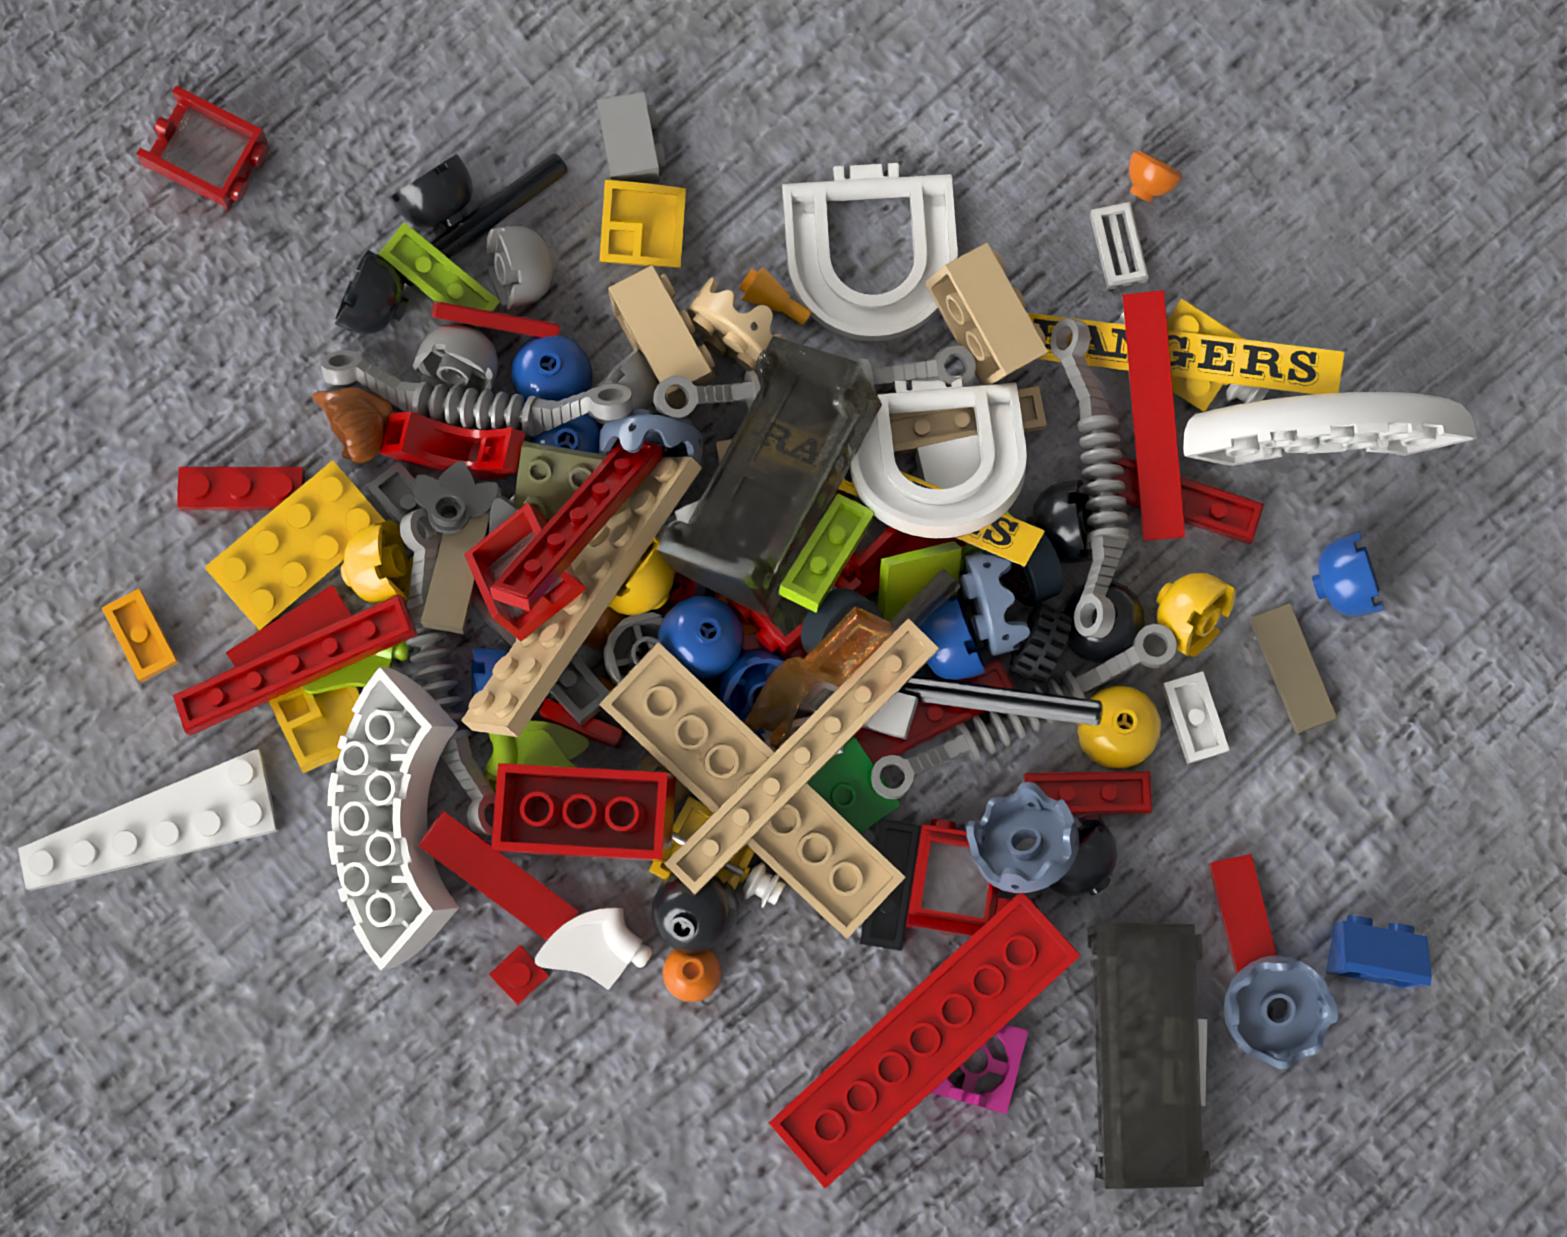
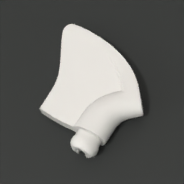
(594, 946)

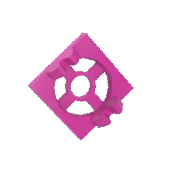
(1000, 1096)

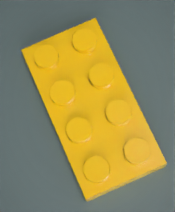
(293, 545)

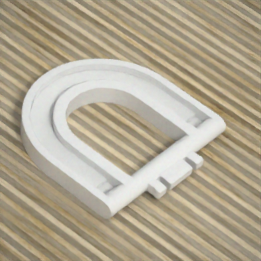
(808, 252)
(956, 509)

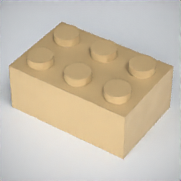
(987, 314)
(664, 335)

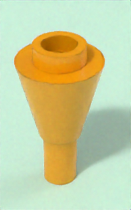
(765, 290)

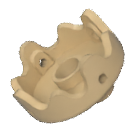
(729, 330)

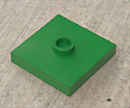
(848, 787)

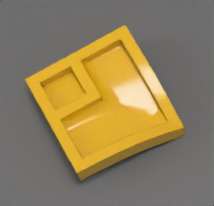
(642, 224)
(315, 723)

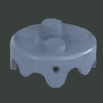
(675, 435)
(990, 602)
(1020, 817)
(1299, 1030)

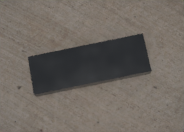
(887, 922)

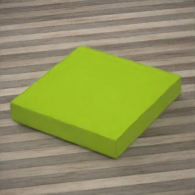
(910, 572)

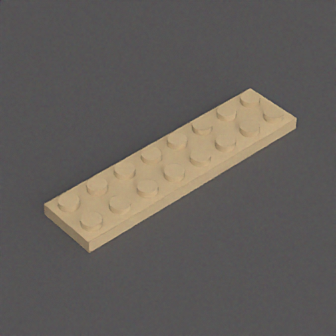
(535, 664)
(717, 755)

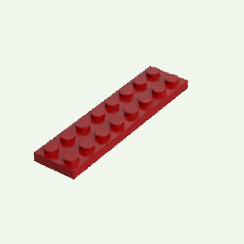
(924, 1039)

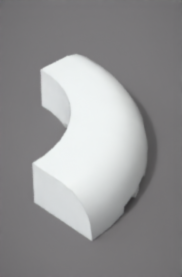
(1327, 424)
(382, 816)

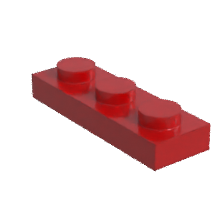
(236, 487)

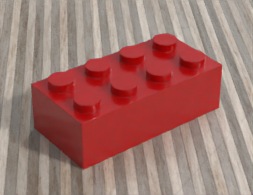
(584, 812)

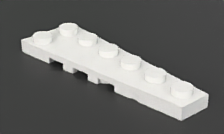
(185, 817)

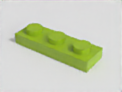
(434, 272)
(826, 553)

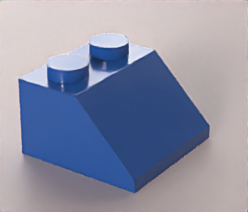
(1379, 954)

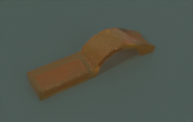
(830, 661)

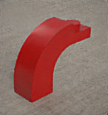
(440, 445)

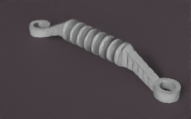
(749, 389)
(469, 408)
(1097, 422)
(999, 727)
(457, 750)

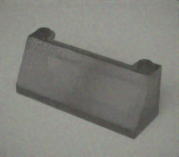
(775, 475)
(1147, 1056)

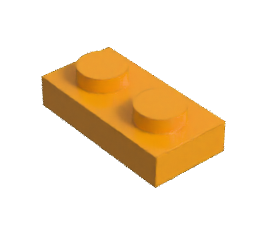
(140, 635)

